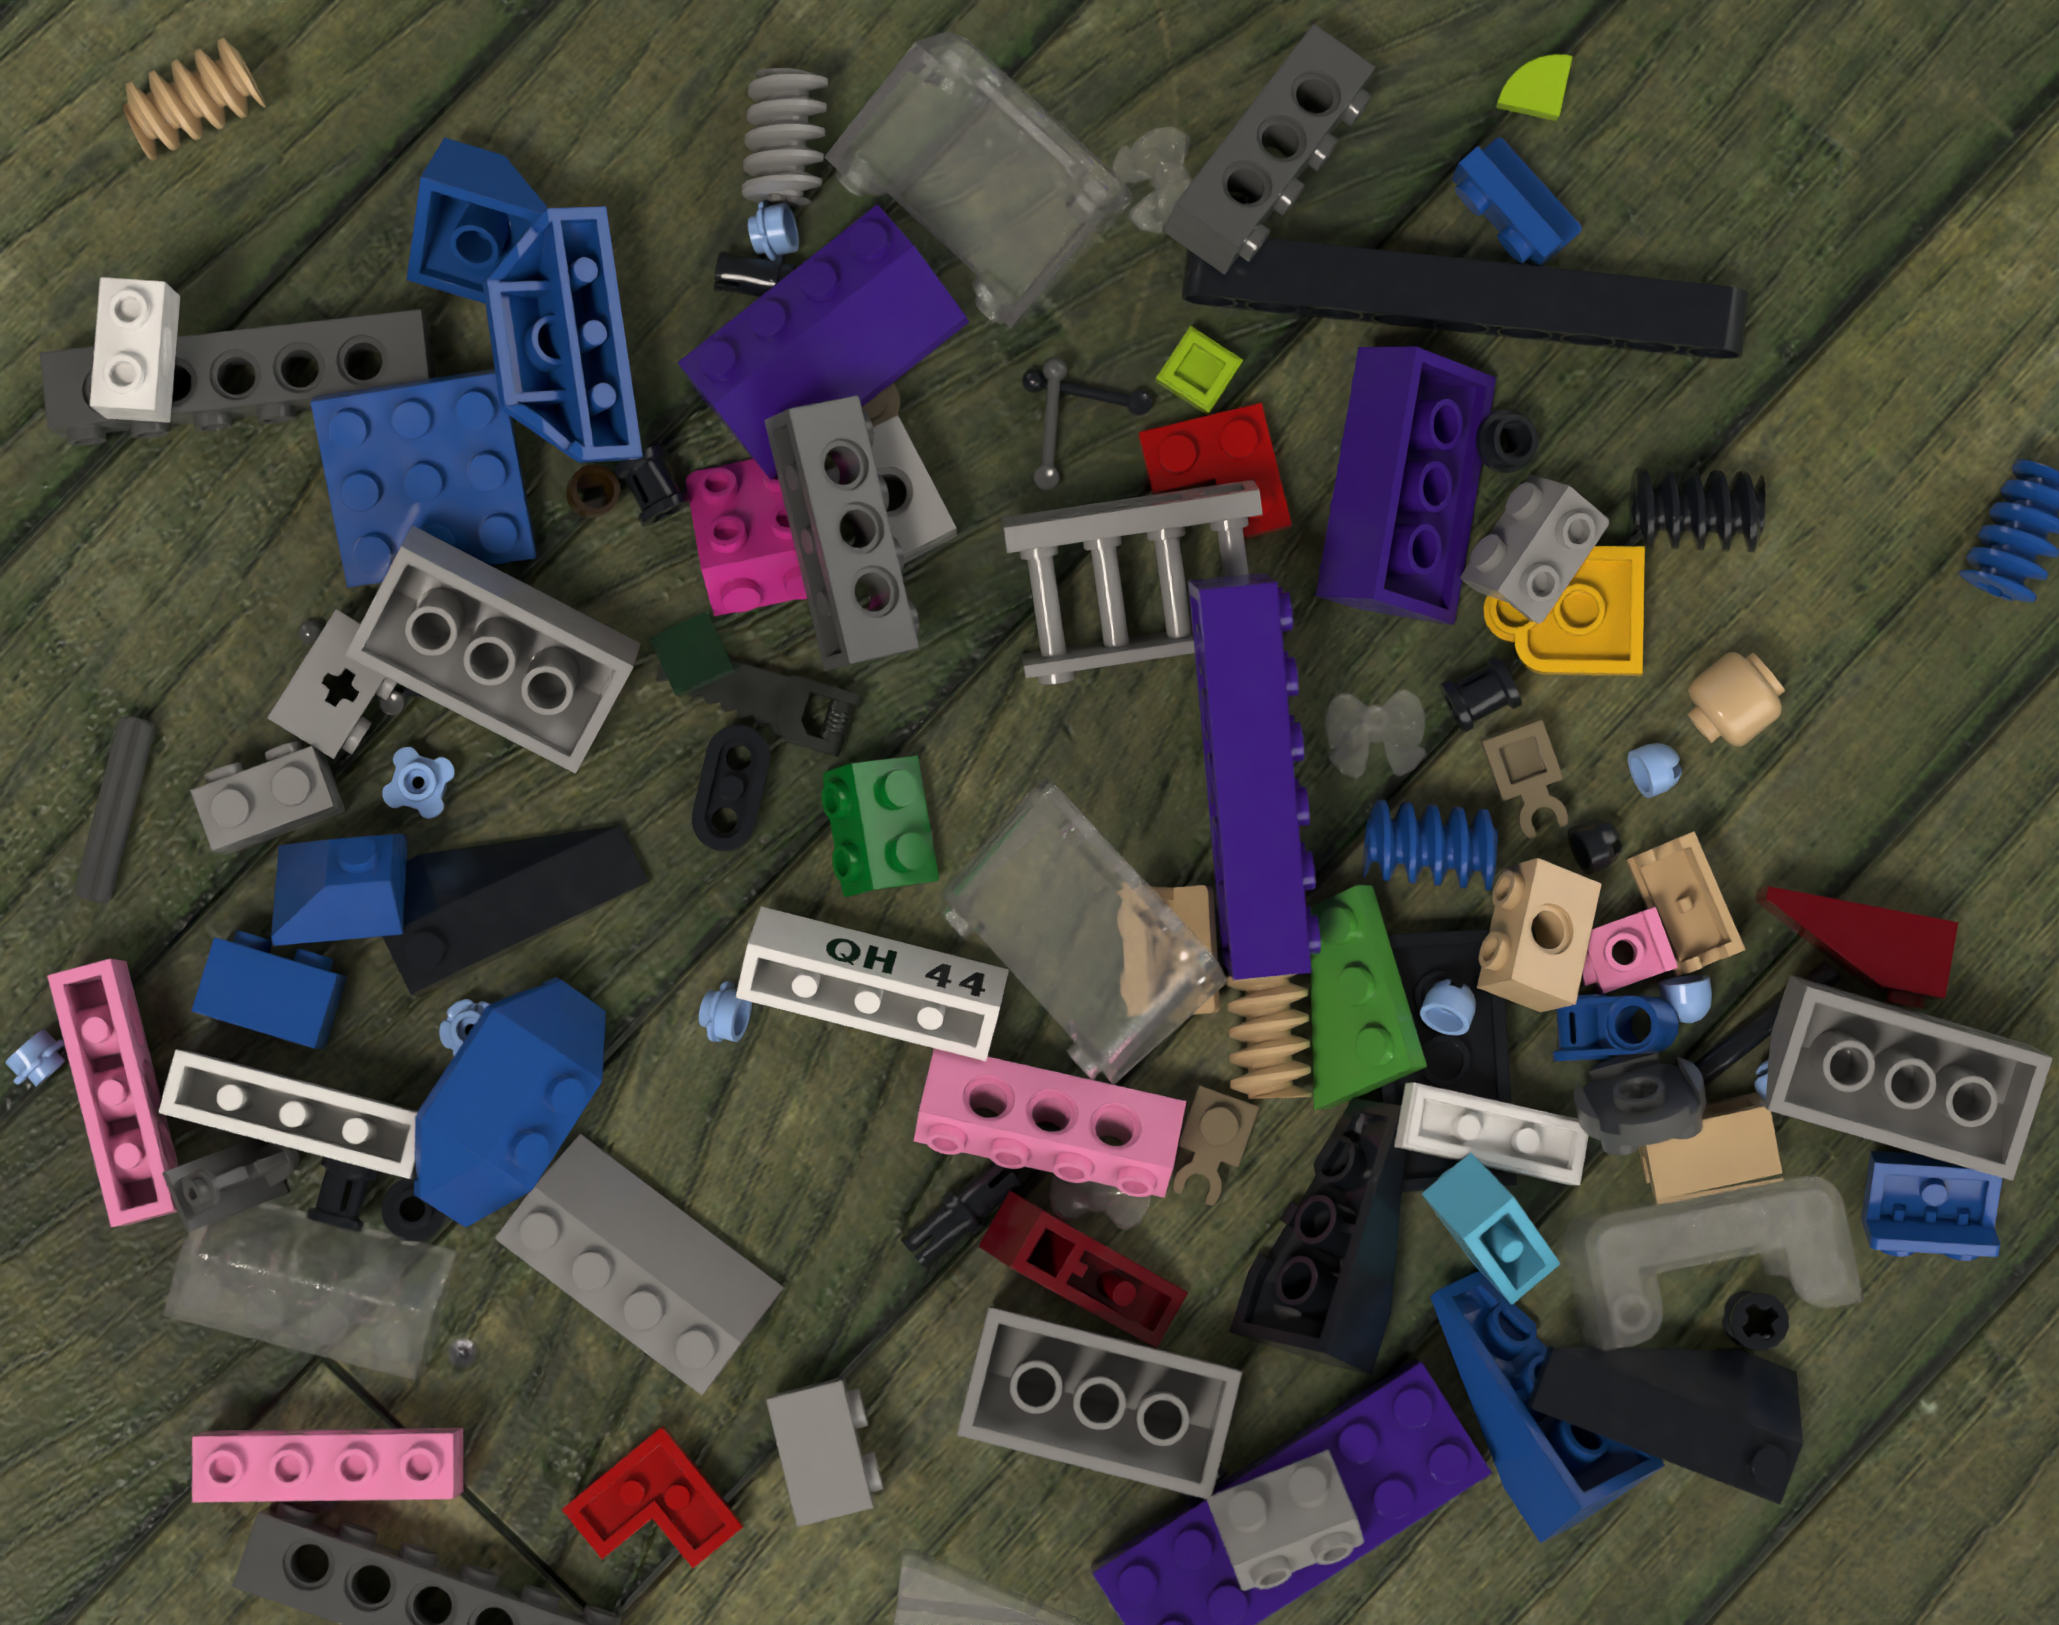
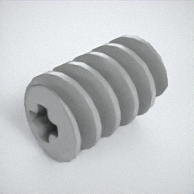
(782, 136)

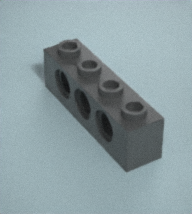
(1315, 73)
(814, 511)

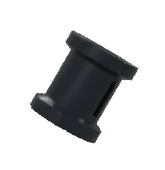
(652, 485)
(1480, 693)
(341, 1194)
(1775, 1322)

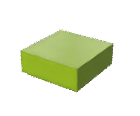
(1199, 370)

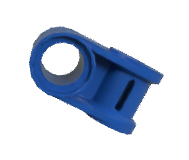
(1602, 1027)

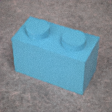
(1491, 1228)

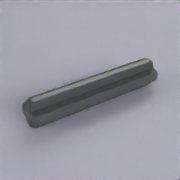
(114, 809)

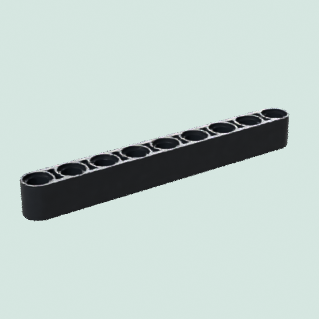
(1477, 298)

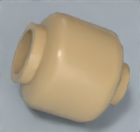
(1735, 699)

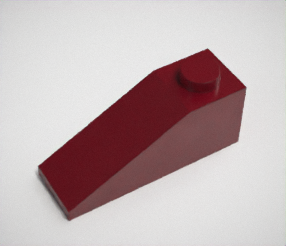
(1876, 945)
(1082, 1269)

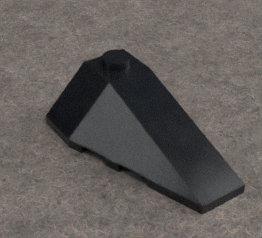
(1333, 1266)
(1694, 1408)

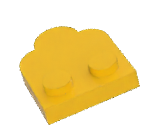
(1591, 626)

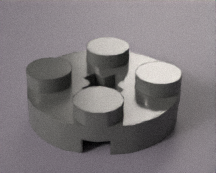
(1640, 1102)

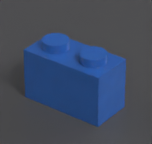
(270, 991)

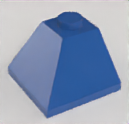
(467, 218)
(340, 889)

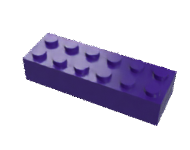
(1250, 775)
(1396, 1458)

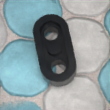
(730, 788)

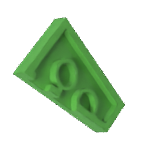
(1357, 1003)

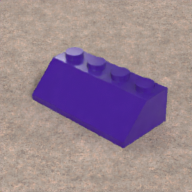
(825, 333)
(1405, 484)

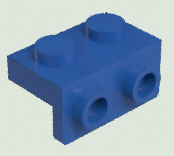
(1516, 202)
(1929, 1207)

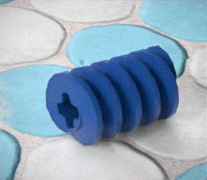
(2018, 535)
(1430, 844)

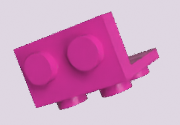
(743, 538)

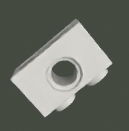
(135, 350)

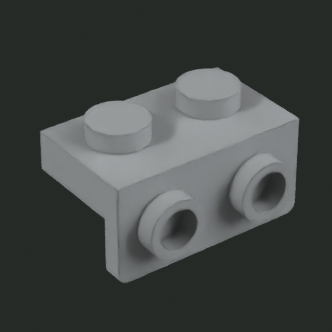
(1535, 547)
(1286, 1522)

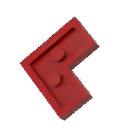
(1223, 451)
(659, 1485)

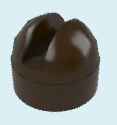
(588, 479)

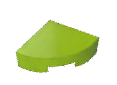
(1537, 87)

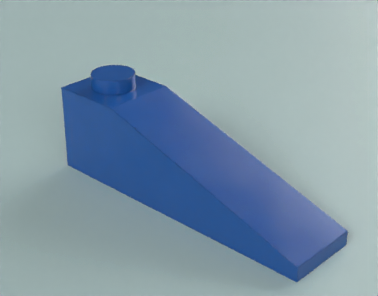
(1545, 1464)

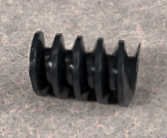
(1697, 508)

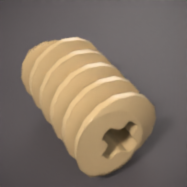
(190, 98)
(1268, 1037)

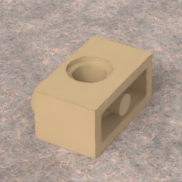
(1562, 912)

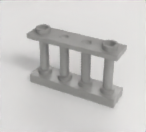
(1101, 530)

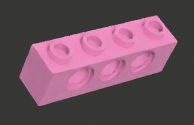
(116, 1089)
(1077, 1105)
(327, 1464)

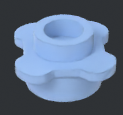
(429, 797)

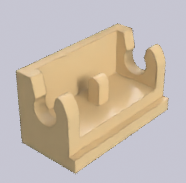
(1688, 902)
(1731, 1148)

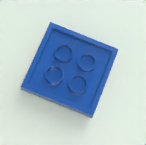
(426, 459)

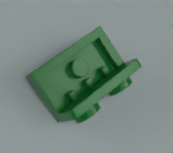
(879, 825)

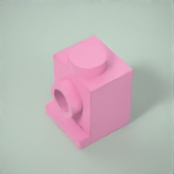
(1650, 947)

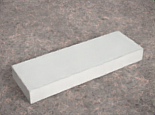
(1493, 1131)

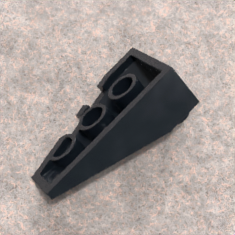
(499, 896)

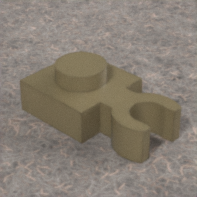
(1522, 767)
(1216, 1133)

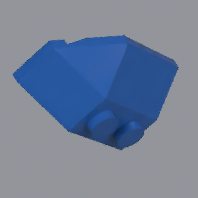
(563, 337)
(508, 1100)

